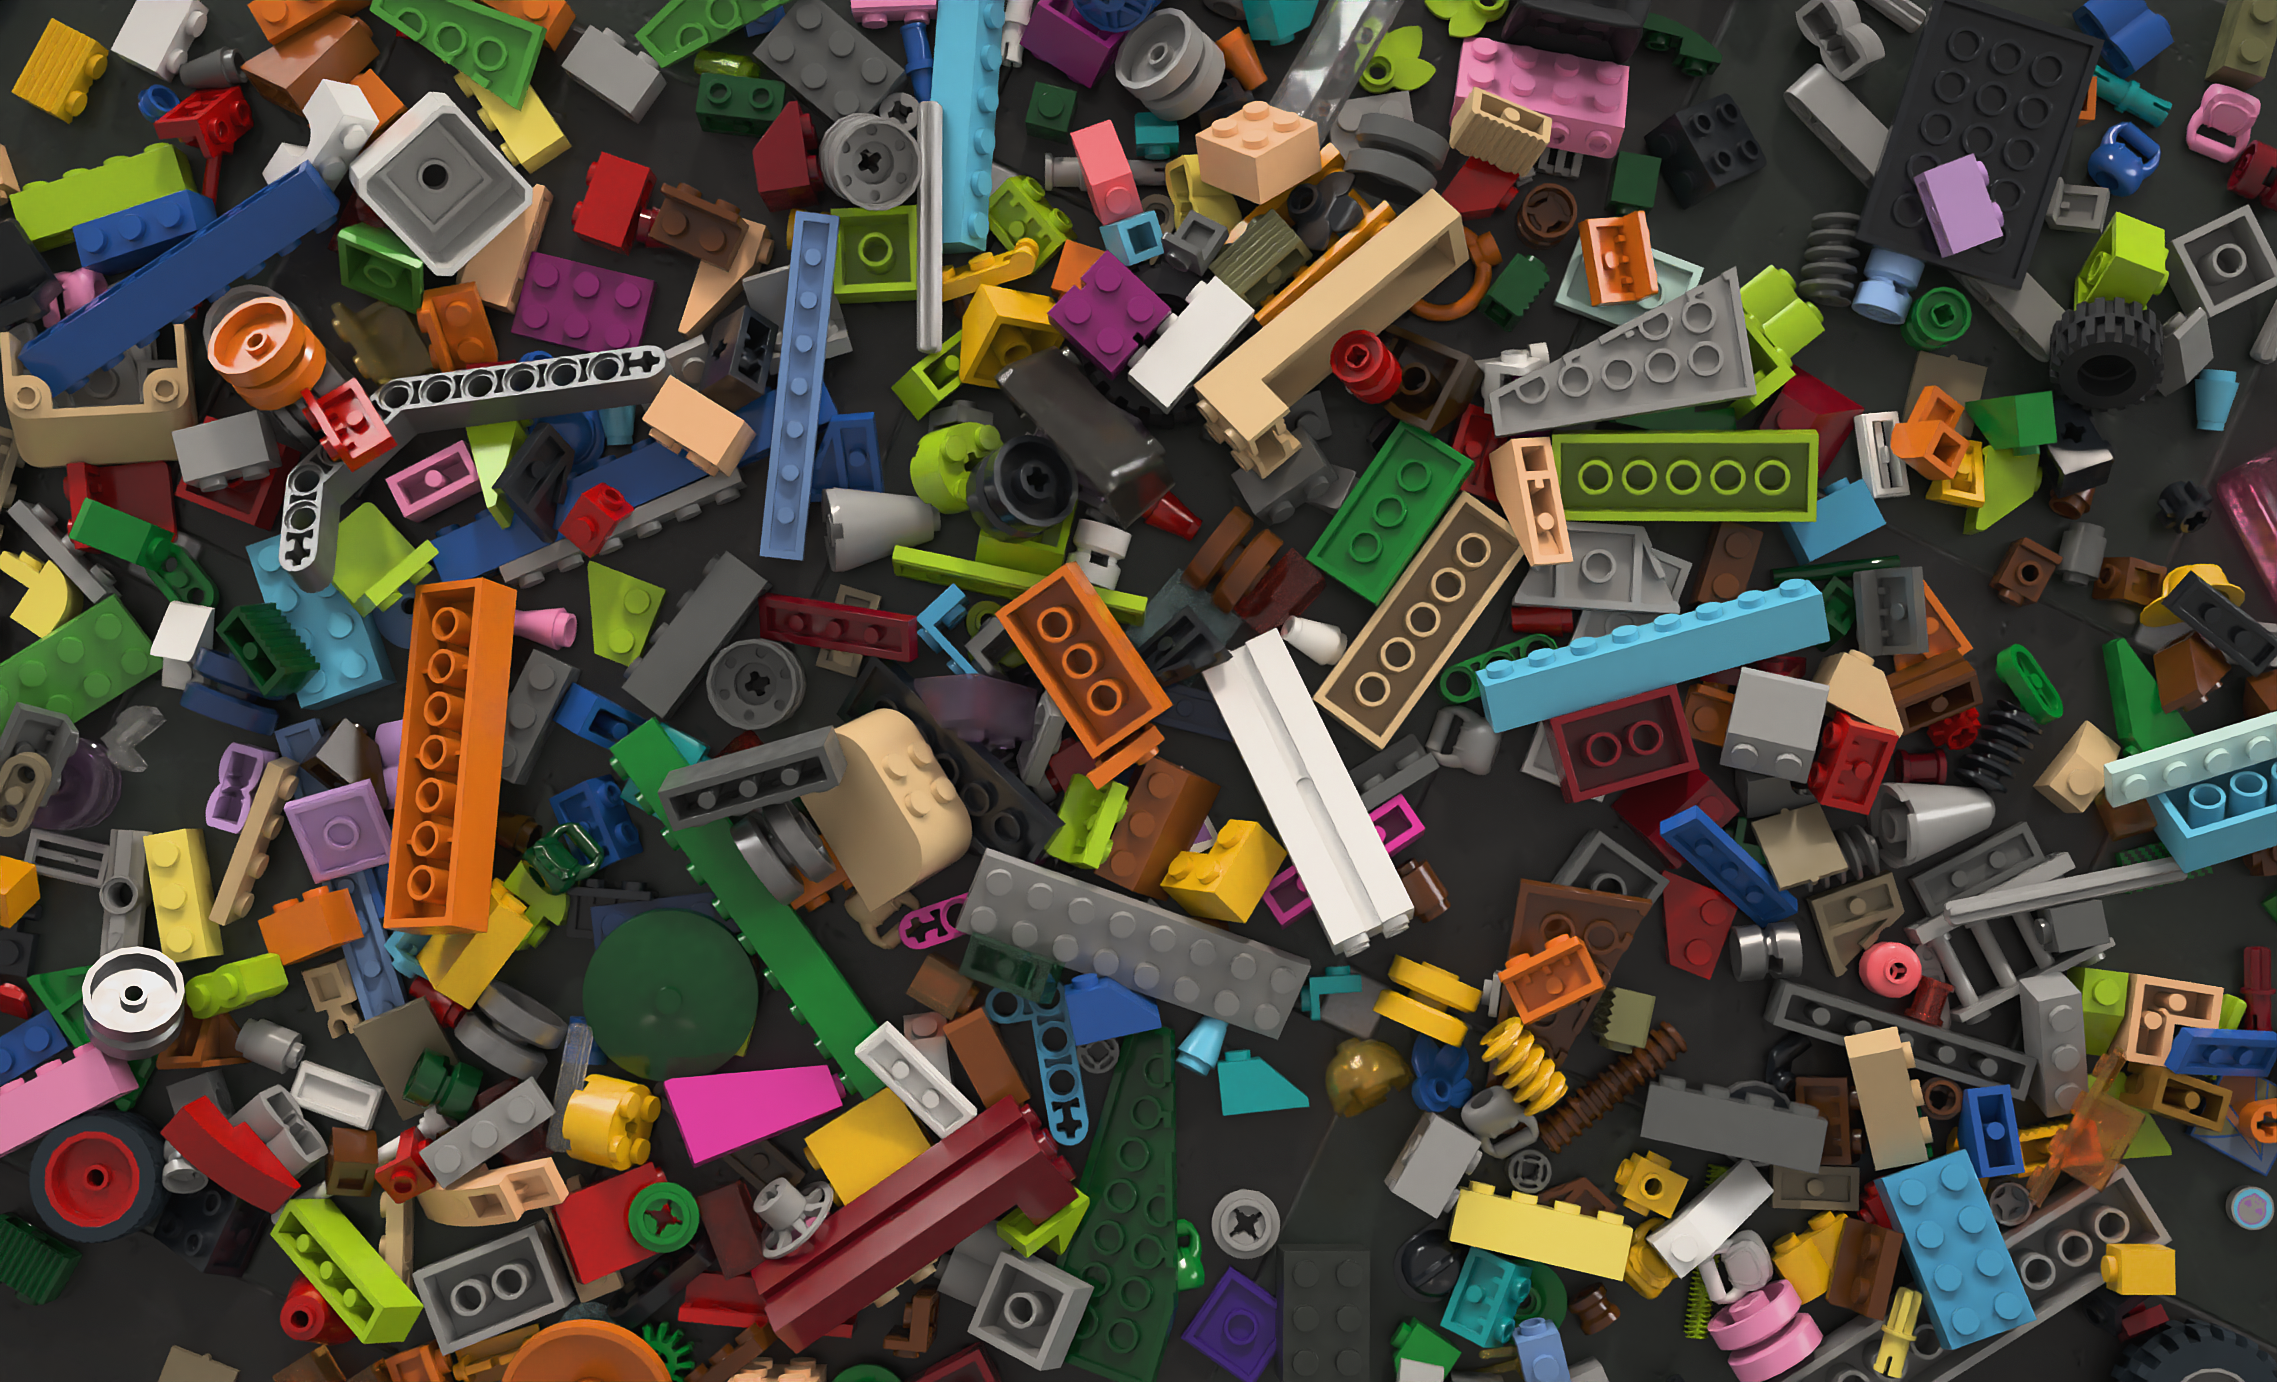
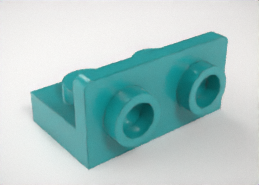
(1487, 1298)

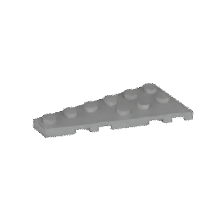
(1658, 362)

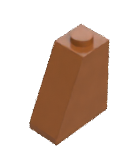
(328, 49)
(986, 1057)

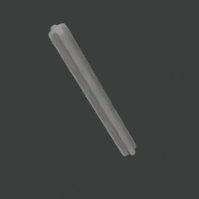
(929, 228)
(2062, 891)

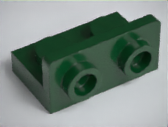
(738, 104)

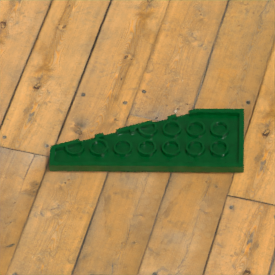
(1130, 1227)

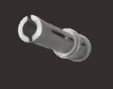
(1067, 172)

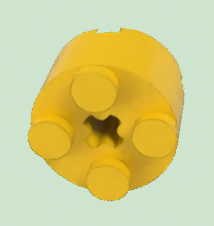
(610, 1122)

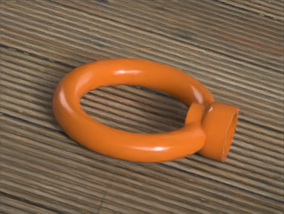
(1484, 255)

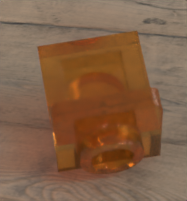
(2126, 819)

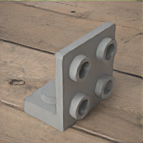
(768, 297)

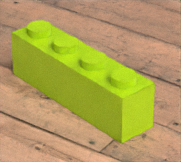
(82, 195)
(347, 1270)

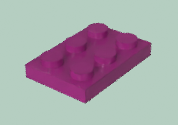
(582, 305)

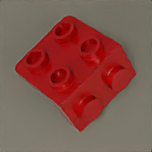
(134, 488)

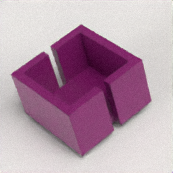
(1108, 315)

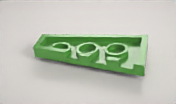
(692, 25)
(473, 38)

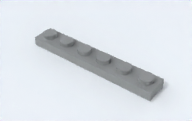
(644, 522)

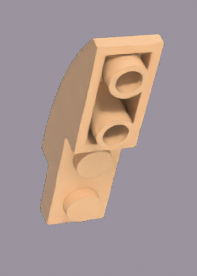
(495, 1195)

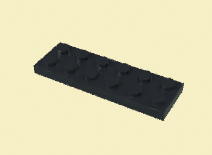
(1000, 806)

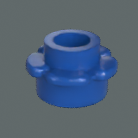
(156, 102)

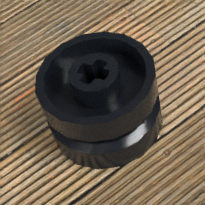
(1021, 489)

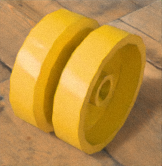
(1428, 1000)

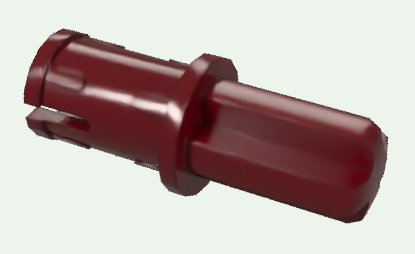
(2257, 988)

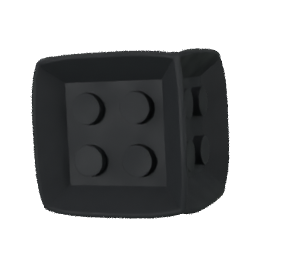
(1577, 27)

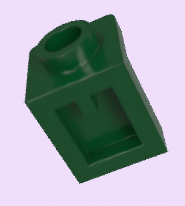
(1839, 610)

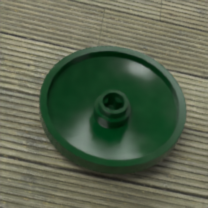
(670, 994)

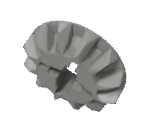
(1243, 1244)

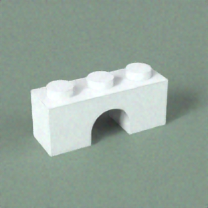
(339, 129)

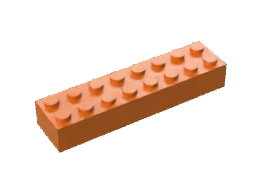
(450, 758)

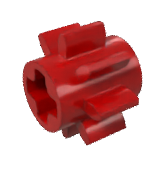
(1956, 731)

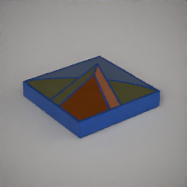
(2232, 1142)

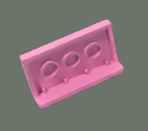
(1578, 93)

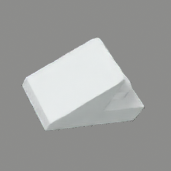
(179, 640)

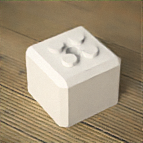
(462, 214)

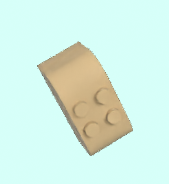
(893, 811)

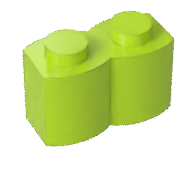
(1781, 312)
(236, 985)

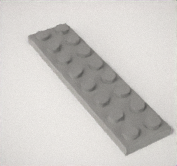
(1134, 943)

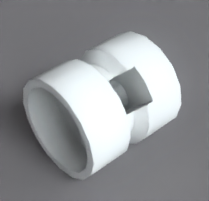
(1104, 542)

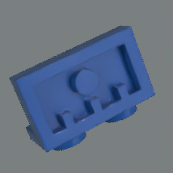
(602, 814)

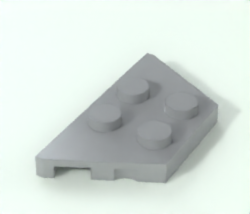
(1608, 573)

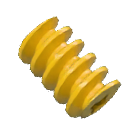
(1525, 1066)

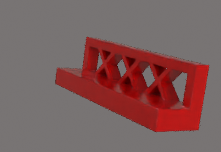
(735, 1304)

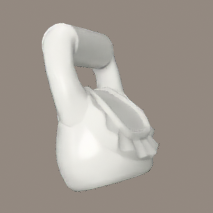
(1746, 1264)

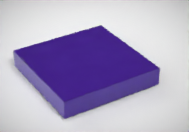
(1236, 1326)

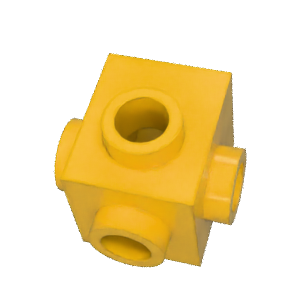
(1662, 1191)

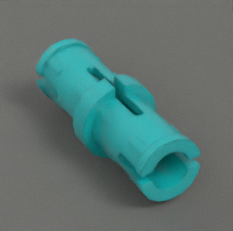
(2131, 98)

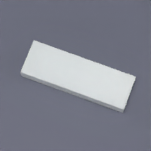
(915, 1080)

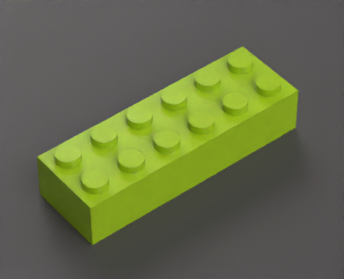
(1687, 475)

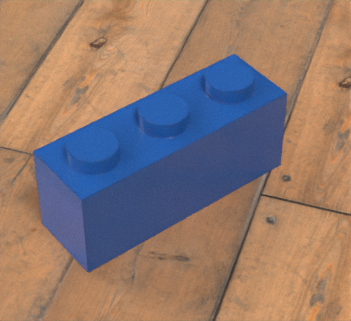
(141, 232)

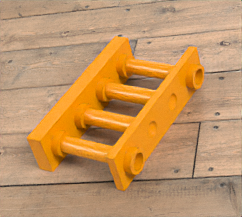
(1338, 248)

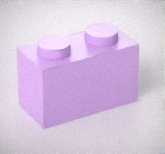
(1959, 205)

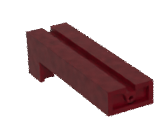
(915, 1219)

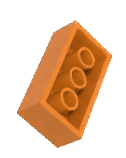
(1083, 658)

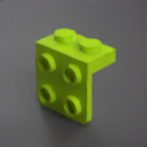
(376, 560)

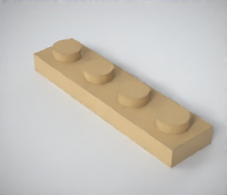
(260, 827)

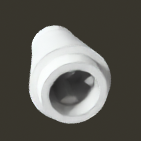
(1315, 639)

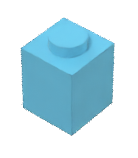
(1134, 238)

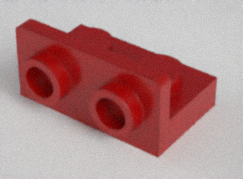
(210, 116)
(1851, 764)

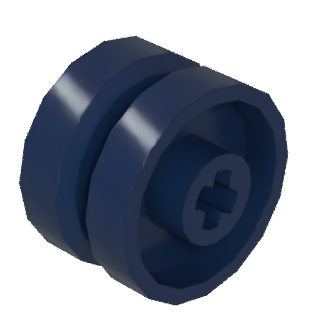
(232, 698)

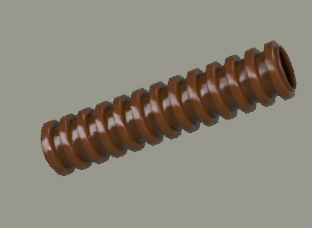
(1610, 1087)

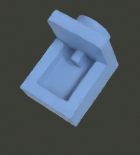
(1540, 1351)

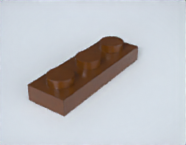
(730, 1360)

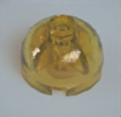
(1364, 1074)

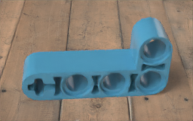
(1051, 1060)

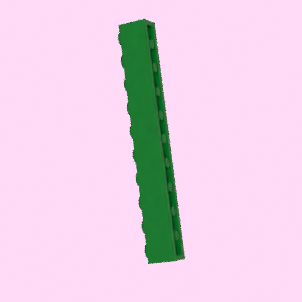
(767, 927)

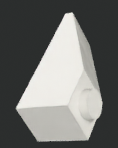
(1709, 1218)

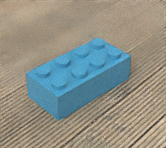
(1955, 1250)

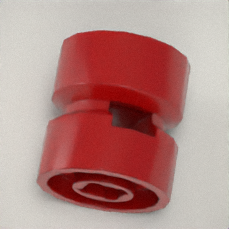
(1366, 366)

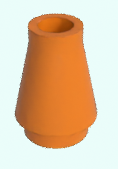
(1242, 59)

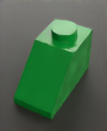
(2016, 421)
(121, 535)
(1422, 1344)

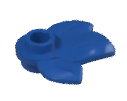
(1440, 1075)

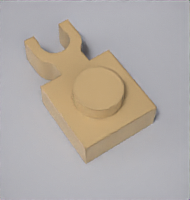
(333, 990)

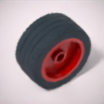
(70, 1184)

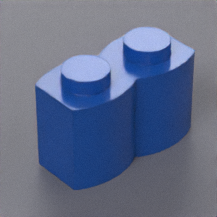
(2129, 30)

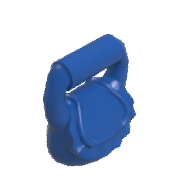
(2118, 167)

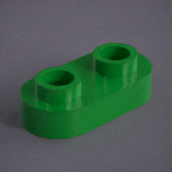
(185, 579)
(2029, 684)

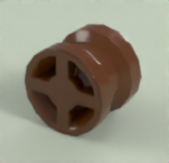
(1593, 1308)

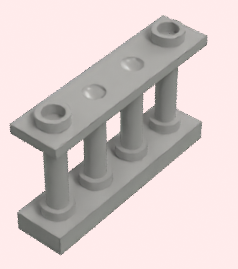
(1936, 934)

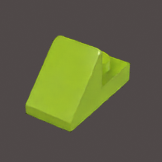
(1053, 1232)

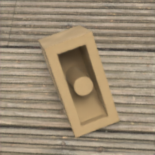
(2078, 770)

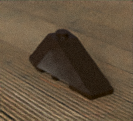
(1434, 381)

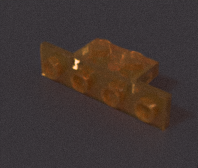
(2095, 1138)

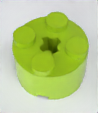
(946, 462)

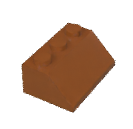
(1160, 821)

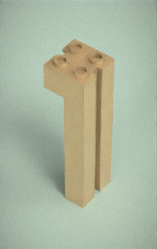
(1291, 354)

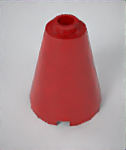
(310, 1317)

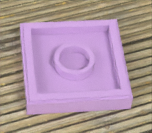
(340, 830)

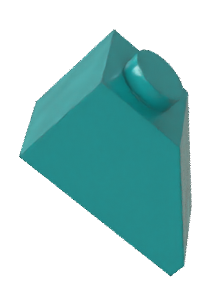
(1278, 18)
(1254, 1086)

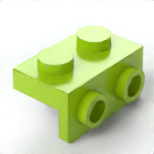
(1089, 822)

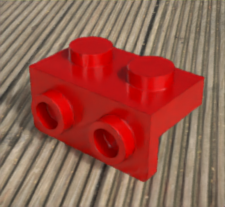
(350, 424)

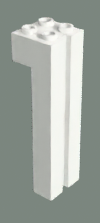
(1309, 795)

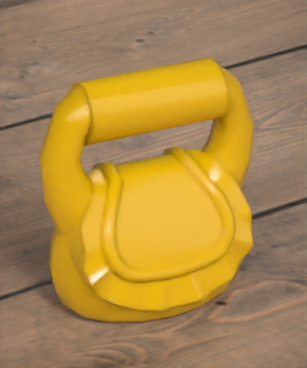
(1644, 1267)

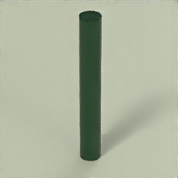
(1826, 571)

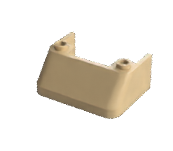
(100, 433)

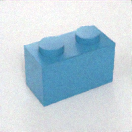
(1841, 518)

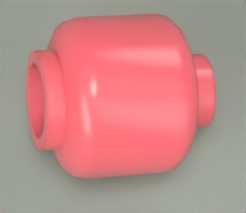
(1876, 966)

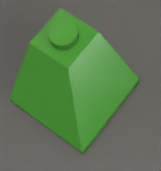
(381, 266)

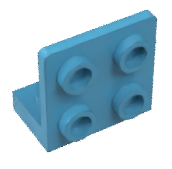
(947, 612)

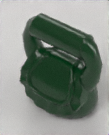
(554, 866)

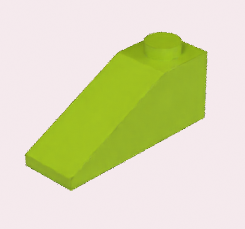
(492, 451)

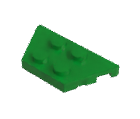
(63, 998)

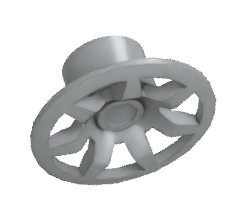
(786, 1209)

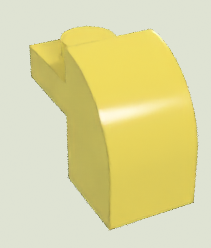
(51, 593)

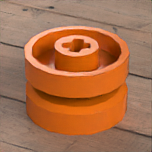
(266, 353)

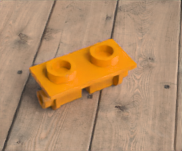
(490, 1357)

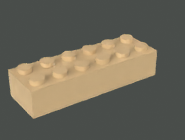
(1420, 622)

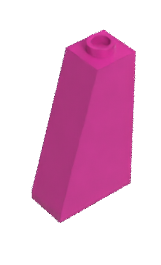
(745, 1108)

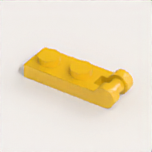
(989, 269)

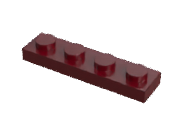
(838, 627)

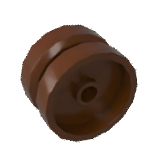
(1236, 564)

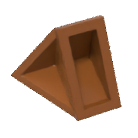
(203, 1043)

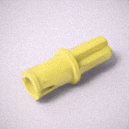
(1899, 1331)

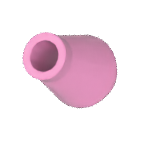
(547, 626)

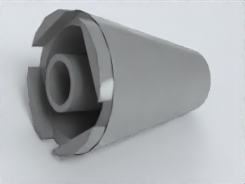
(870, 524)
(1925, 819)

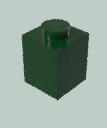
(1051, 113)
(1632, 183)

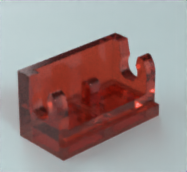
(1281, 593)

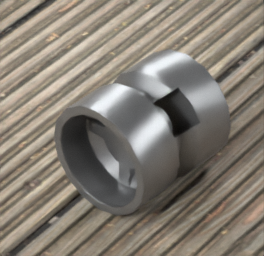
(1765, 951)

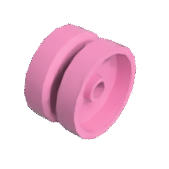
(1765, 1332)

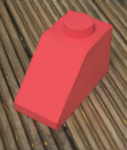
(1106, 173)

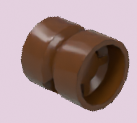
(1545, 216)

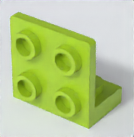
(1769, 365)

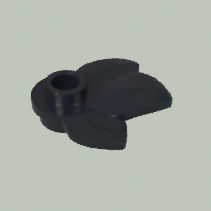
(1324, 209)

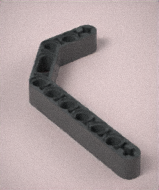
(448, 402)

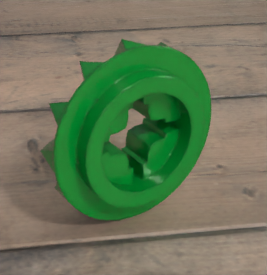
(644, 1225)

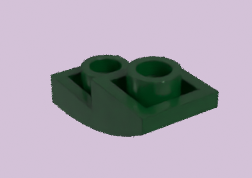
(1691, 52)

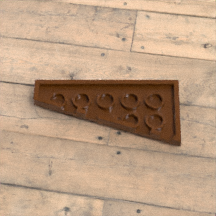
(1550, 910)

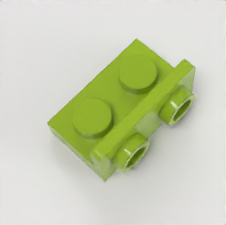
(1021, 212)

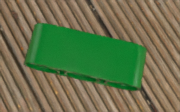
(1467, 668)

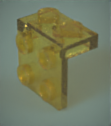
(385, 341)

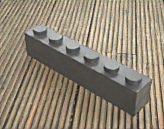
(1933, 1047)

